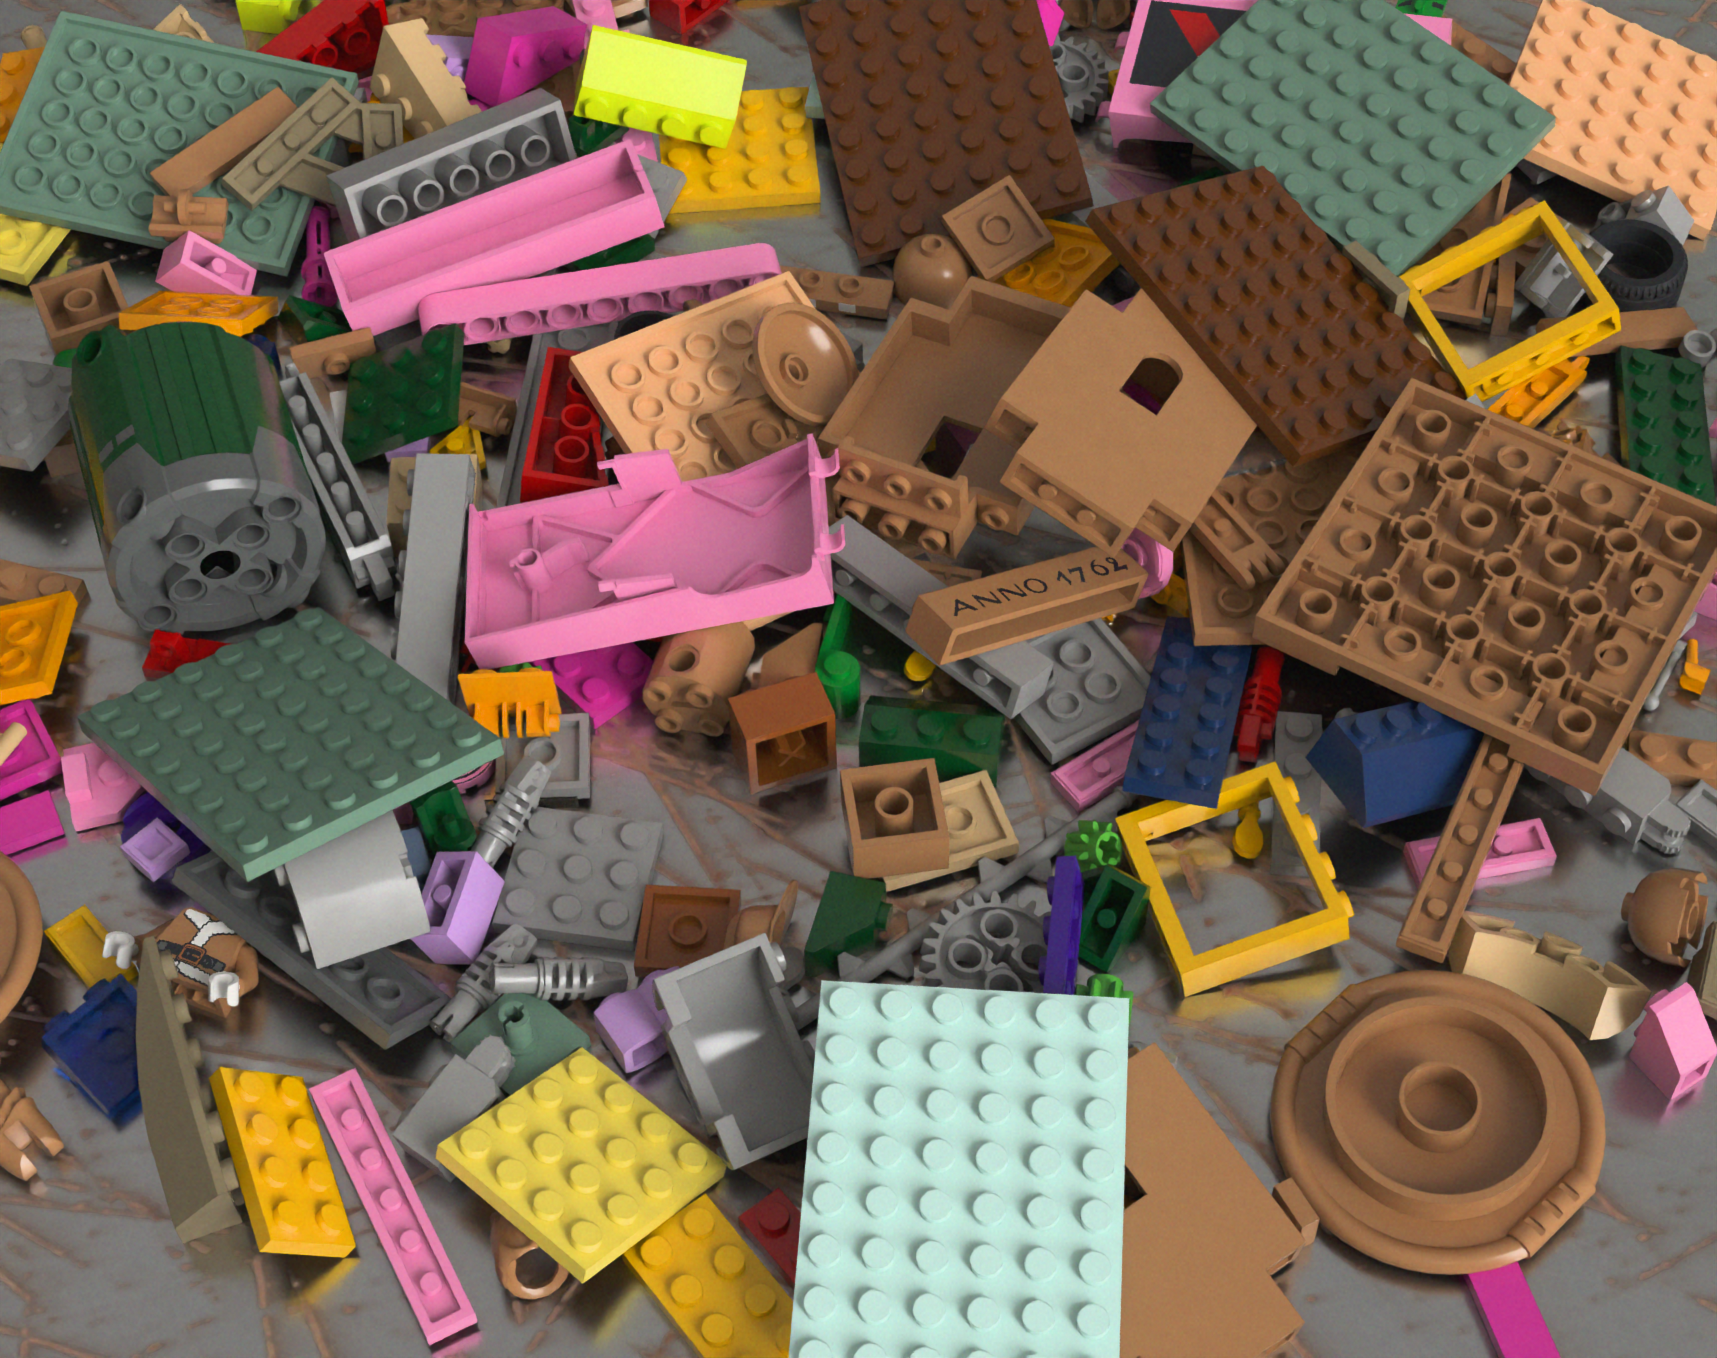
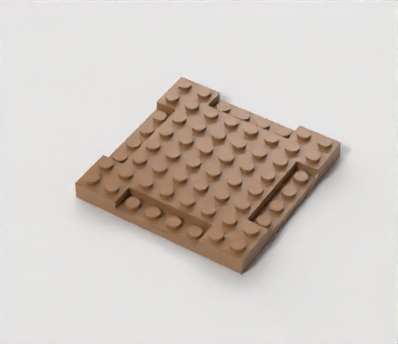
(1498, 581)

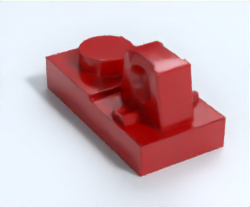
(172, 650)

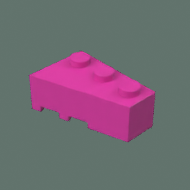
(520, 52)

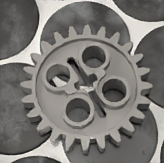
(1080, 76)
(995, 961)

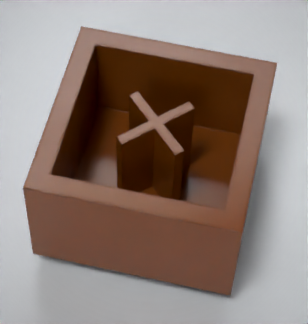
(783, 732)

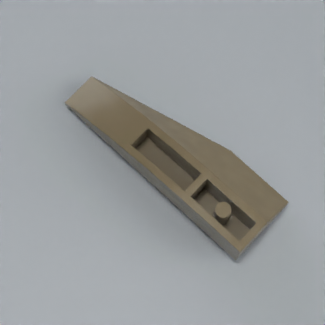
(179, 1109)

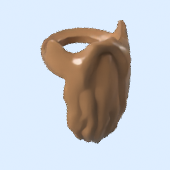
(508, 1245)

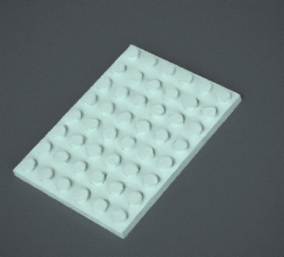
(963, 1175)

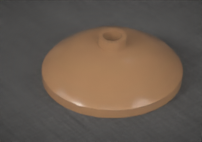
(803, 362)

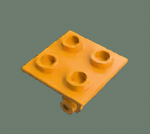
(513, 694)

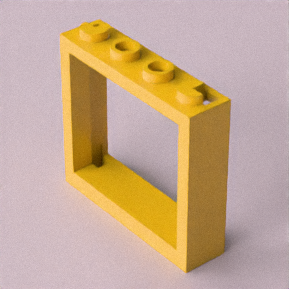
(1536, 352)
(1258, 950)

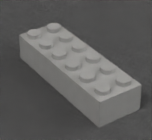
(452, 164)

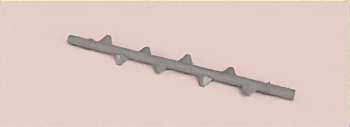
(993, 877)

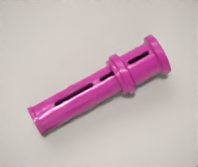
(318, 228)

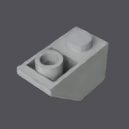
(1656, 207)

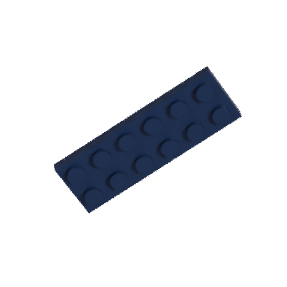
(1187, 718)

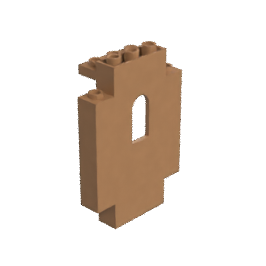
(929, 372)
(1098, 453)
(1202, 1233)

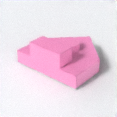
(96, 787)

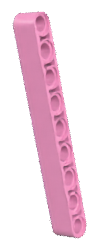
(596, 294)

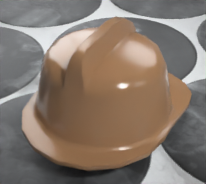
(763, 919)

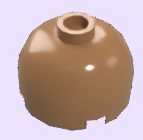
(930, 270)
(1666, 914)

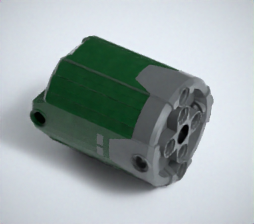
(188, 459)

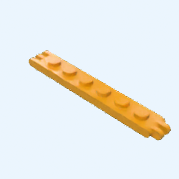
(1542, 393)

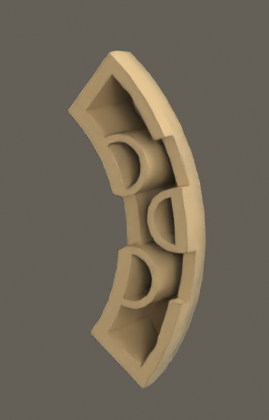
(1549, 974)

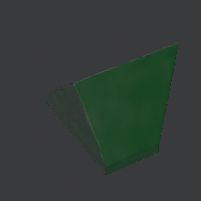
(311, 321)
(1111, 914)

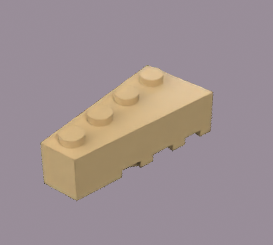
(414, 75)

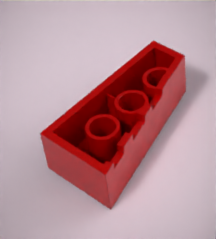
(334, 35)
(562, 436)

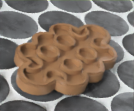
(459, 16)

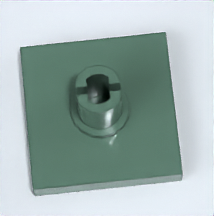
(530, 1029)

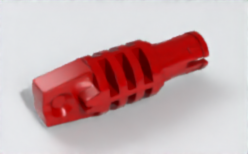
(1259, 704)

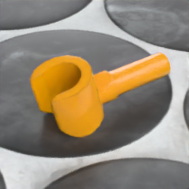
(1693, 676)

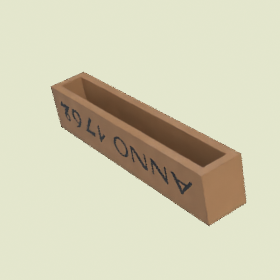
(1024, 603)

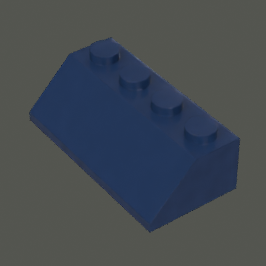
(1395, 761)

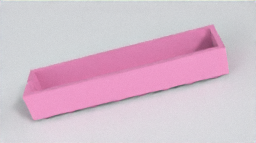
(496, 237)

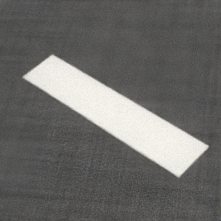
(338, 403)

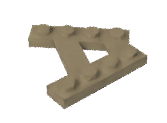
(287, 153)

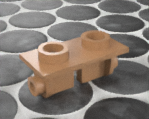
(491, 411)

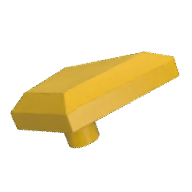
(462, 441)

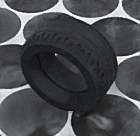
(1649, 248)

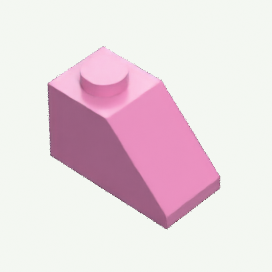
(203, 267)

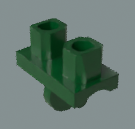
(592, 135)
(444, 820)

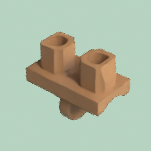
(181, 213)

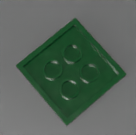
(403, 394)

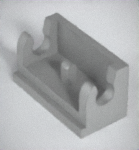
(1550, 281)

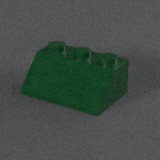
(954, 734)

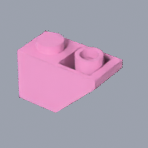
(1674, 1041)

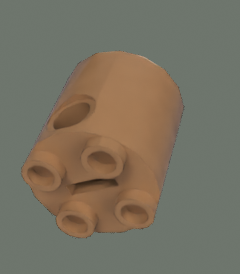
(696, 677)

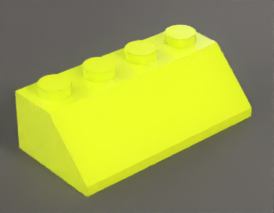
(659, 87)

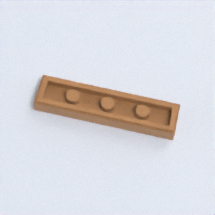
(223, 146)
(1640, 329)

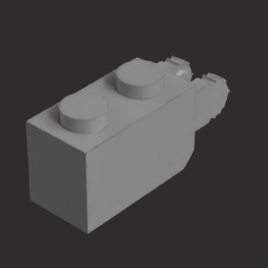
(453, 1100)

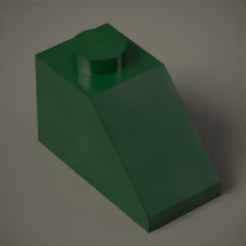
(846, 921)

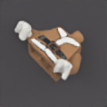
(209, 957)

